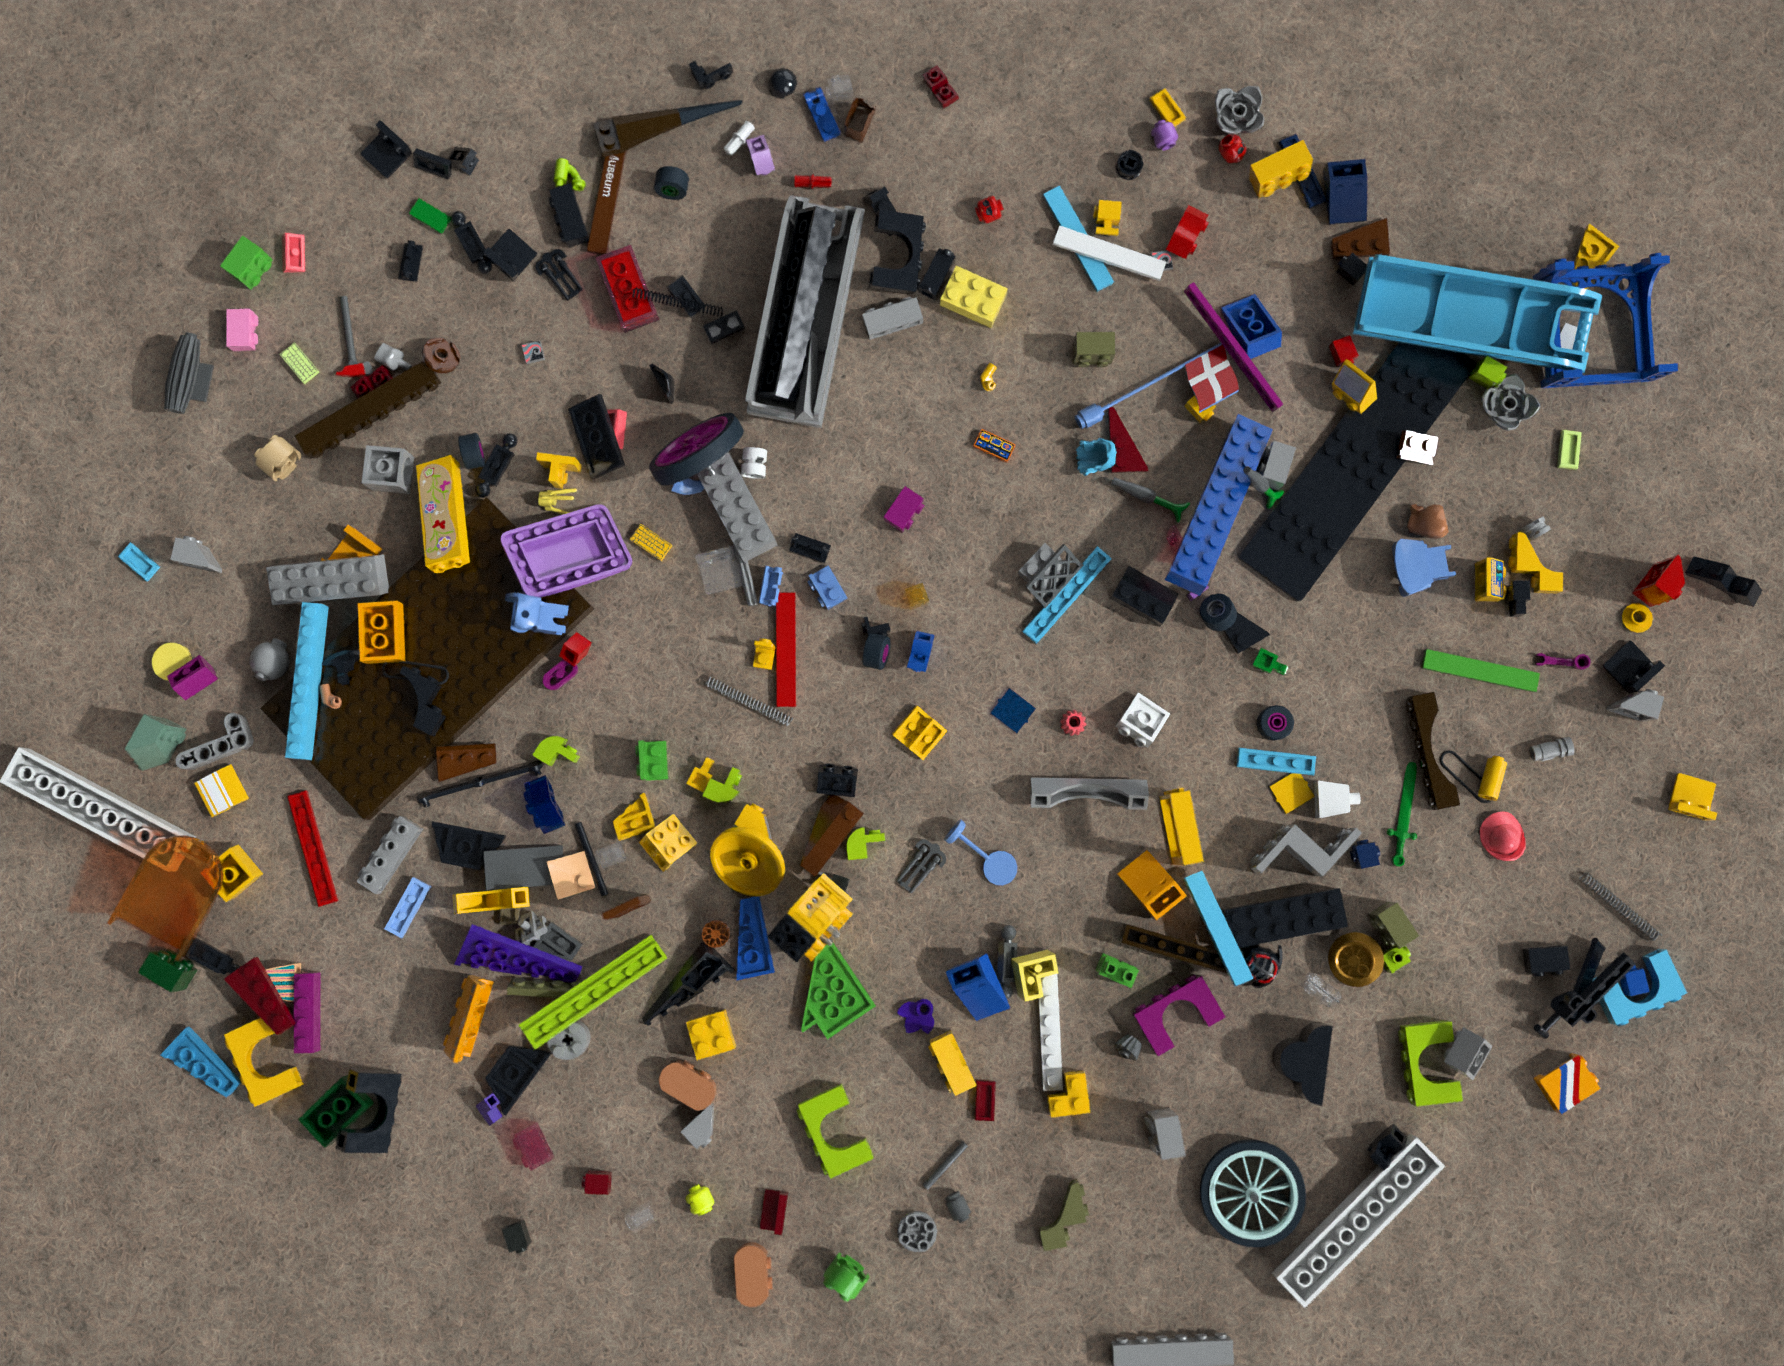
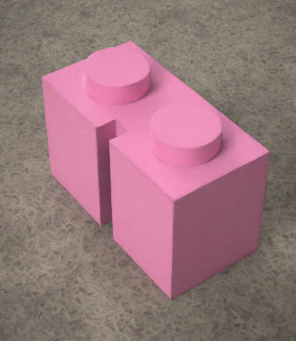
(241, 330)

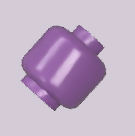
(1164, 135)

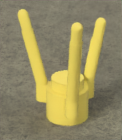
(549, 499)

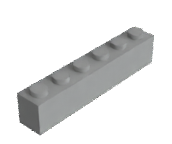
(1175, 1351)

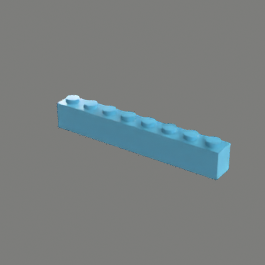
(306, 681)

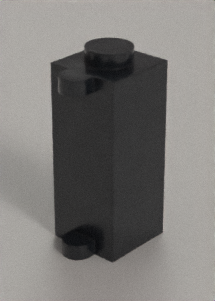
(937, 273)

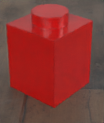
(1343, 349)
(575, 649)

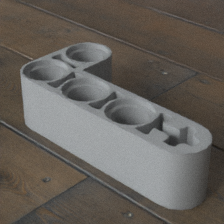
(214, 746)

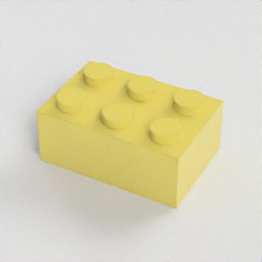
(973, 296)

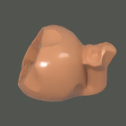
(1428, 521)

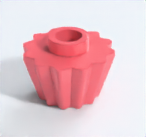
(1073, 729)

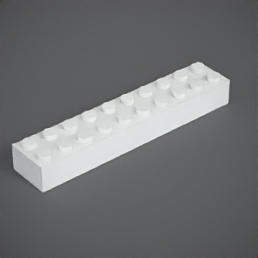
(86, 802)
(1357, 1221)

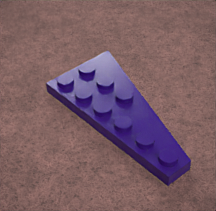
(510, 956)

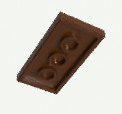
(626, 907)

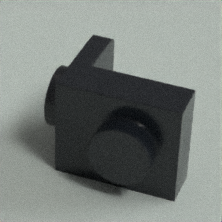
(881, 629)

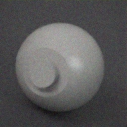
(269, 660)

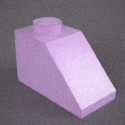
(760, 155)

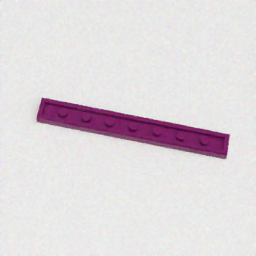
(1233, 347)

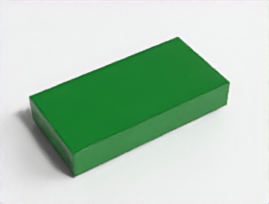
(430, 216)

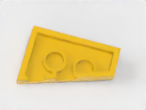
(1594, 249)

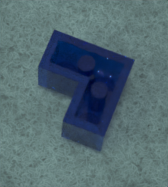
(542, 805)

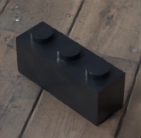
(568, 215)

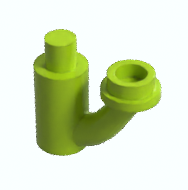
(561, 171)

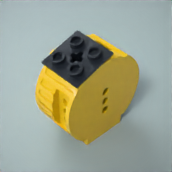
(812, 919)

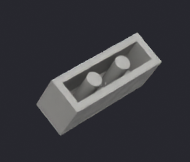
(892, 318)

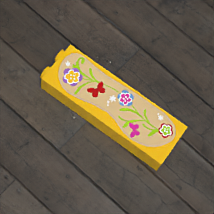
(442, 514)

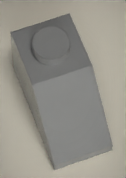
(700, 1128)

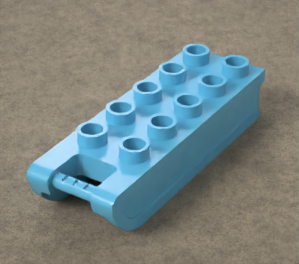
(1472, 312)

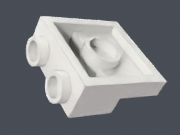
(1142, 721)

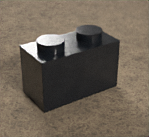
(1546, 959)

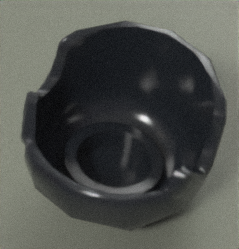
(782, 83)

